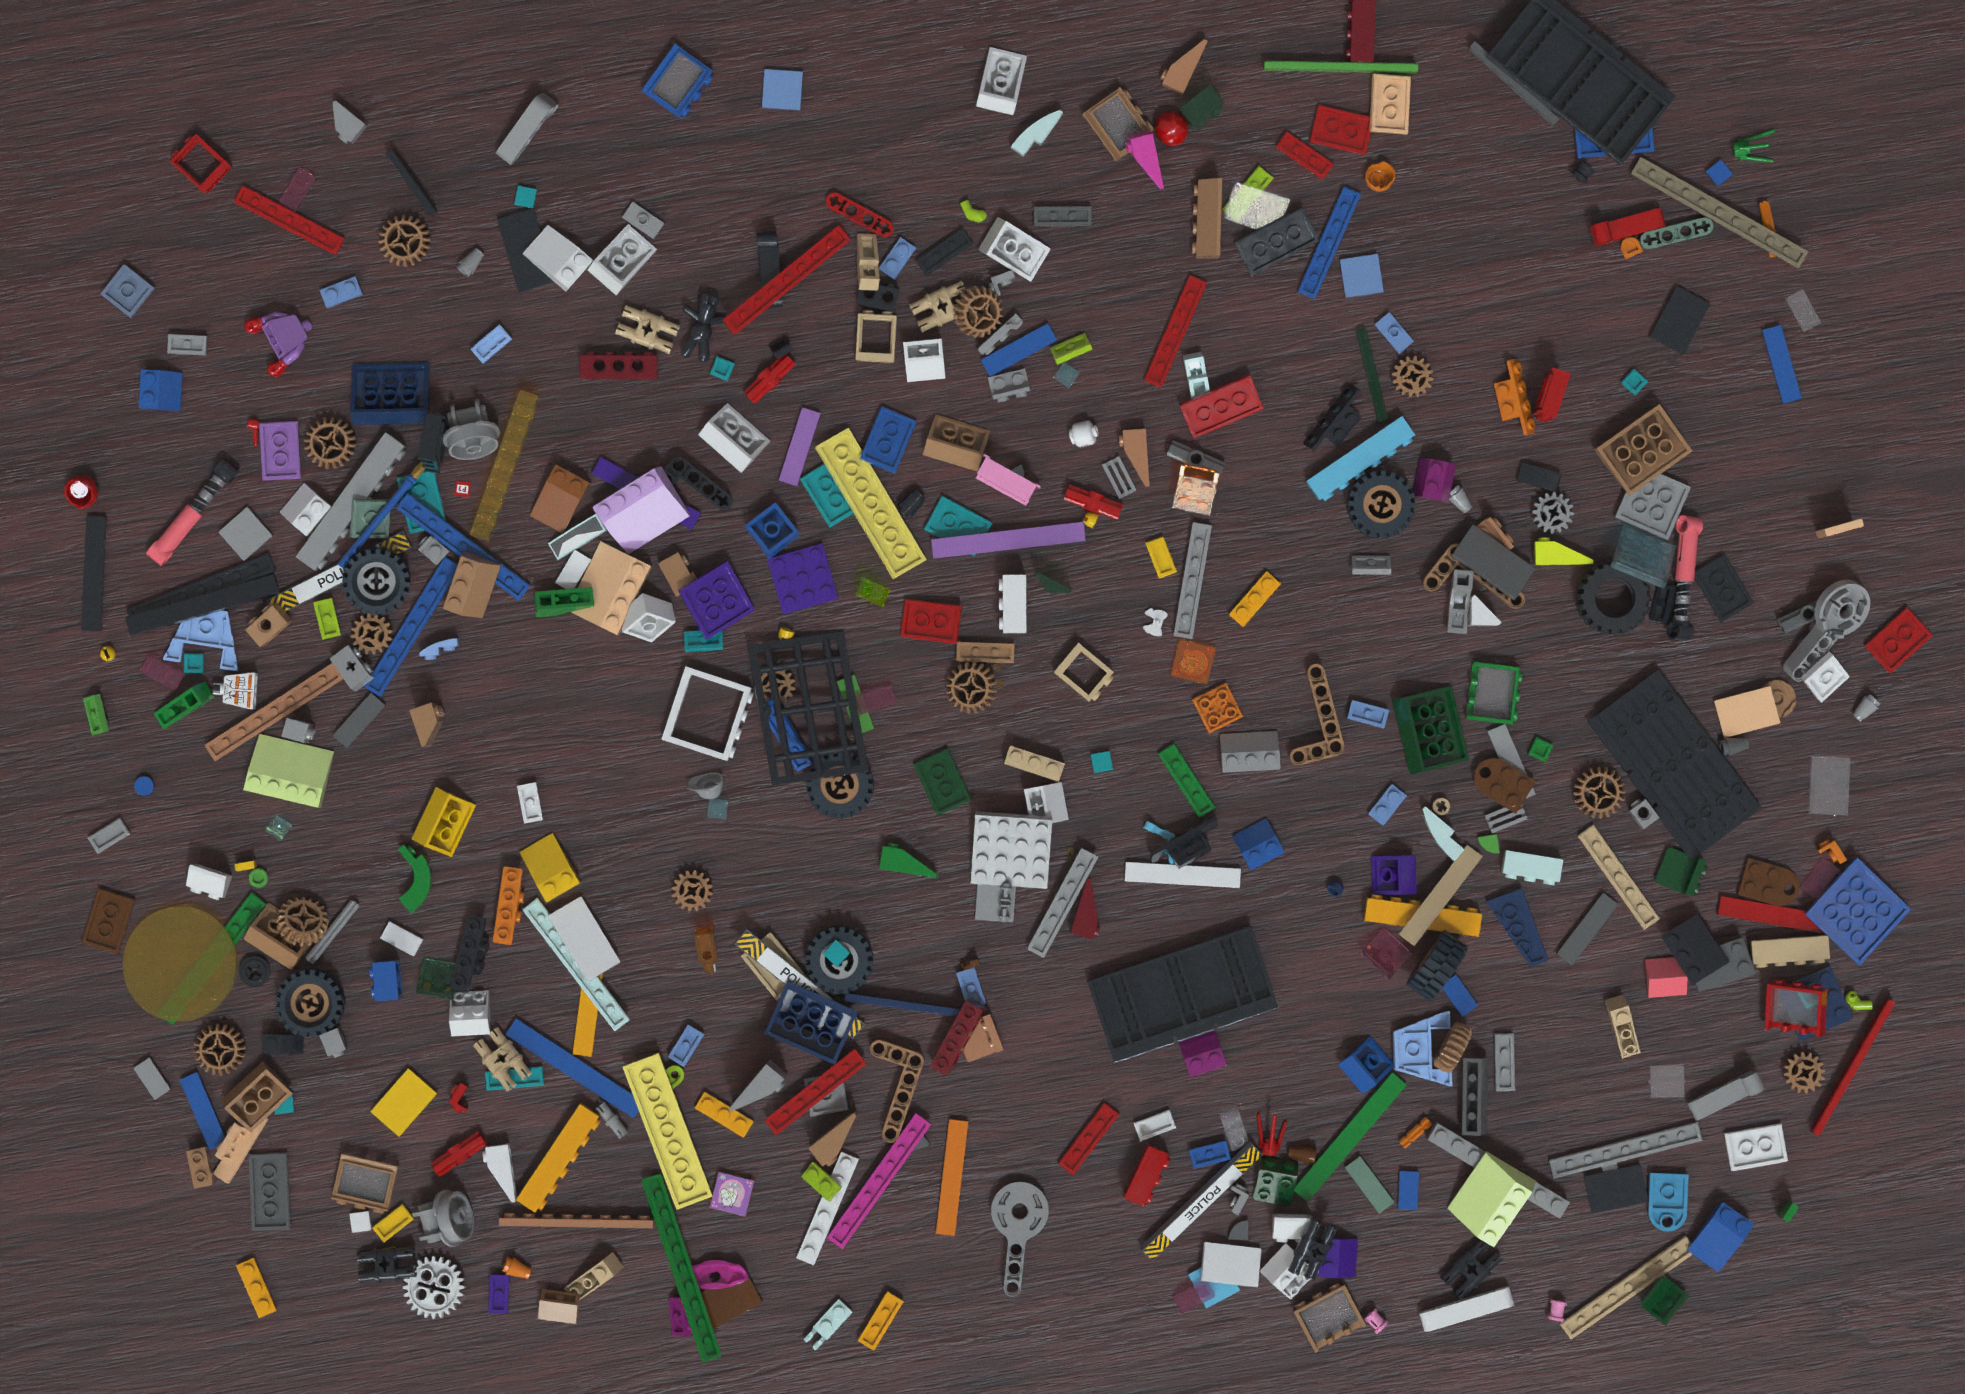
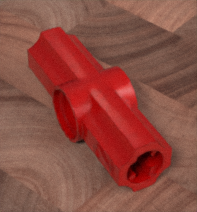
(769, 378)
(1093, 502)
(458, 1153)

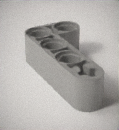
(524, 130)
(1726, 1094)

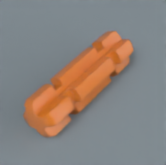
(1415, 1132)

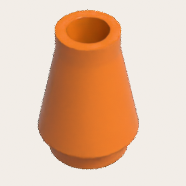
(516, 1268)

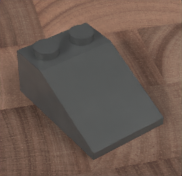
(1738, 967)

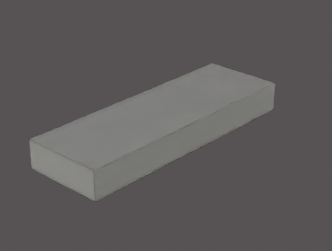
(1504, 1062)

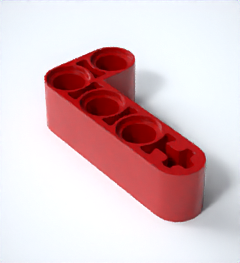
(1626, 227)

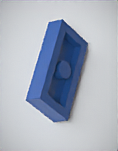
(1209, 1154)

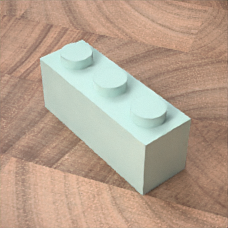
(1531, 867)

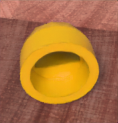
(1091, 519)
(785, 633)
(111, 651)

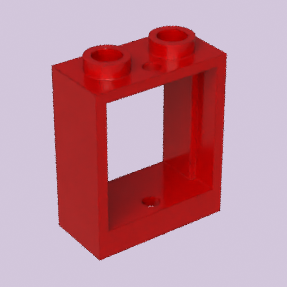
(179, 155)

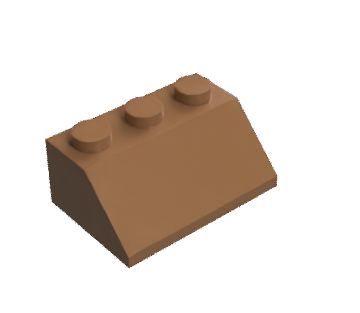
(956, 442)
(472, 586)
(427, 722)
(267, 938)
(256, 1096)

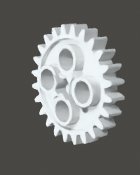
(430, 1304)

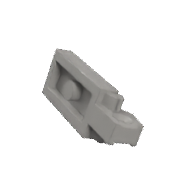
(1000, 334)

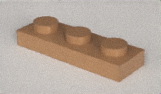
(985, 652)

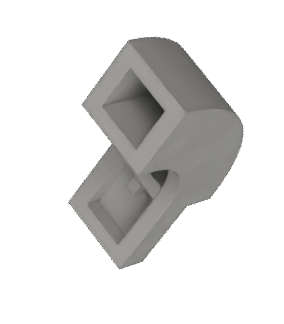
(1459, 601)

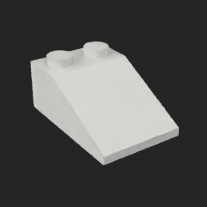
(1001, 81)
(1014, 249)
(557, 257)
(622, 259)

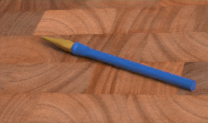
(406, 485)

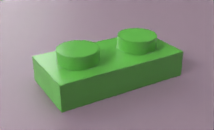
(96, 714)

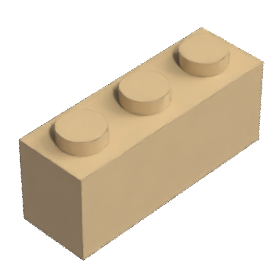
(1034, 763)

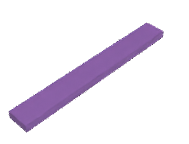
(1008, 540)

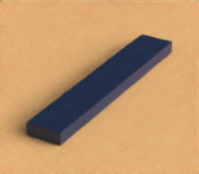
(902, 1004)

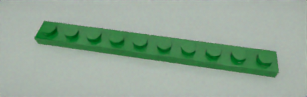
(681, 1268)

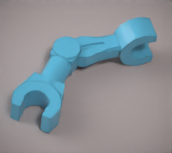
(1163, 833)

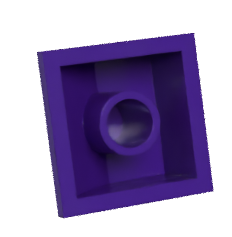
(1394, 874)
(1340, 1259)

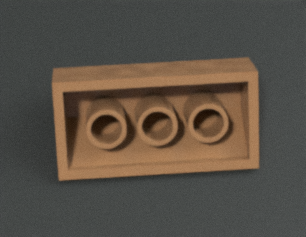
(1208, 218)

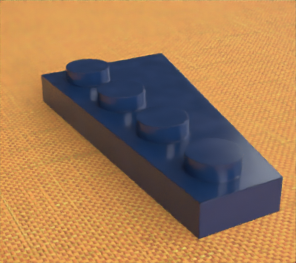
(1516, 918)

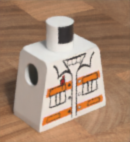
(238, 690)

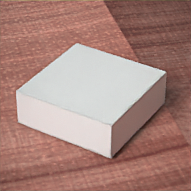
(360, 1221)

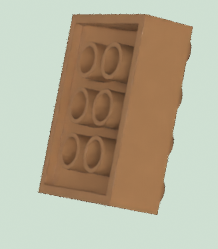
(1643, 449)

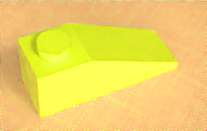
(1553, 553)

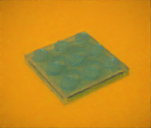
(1643, 557)

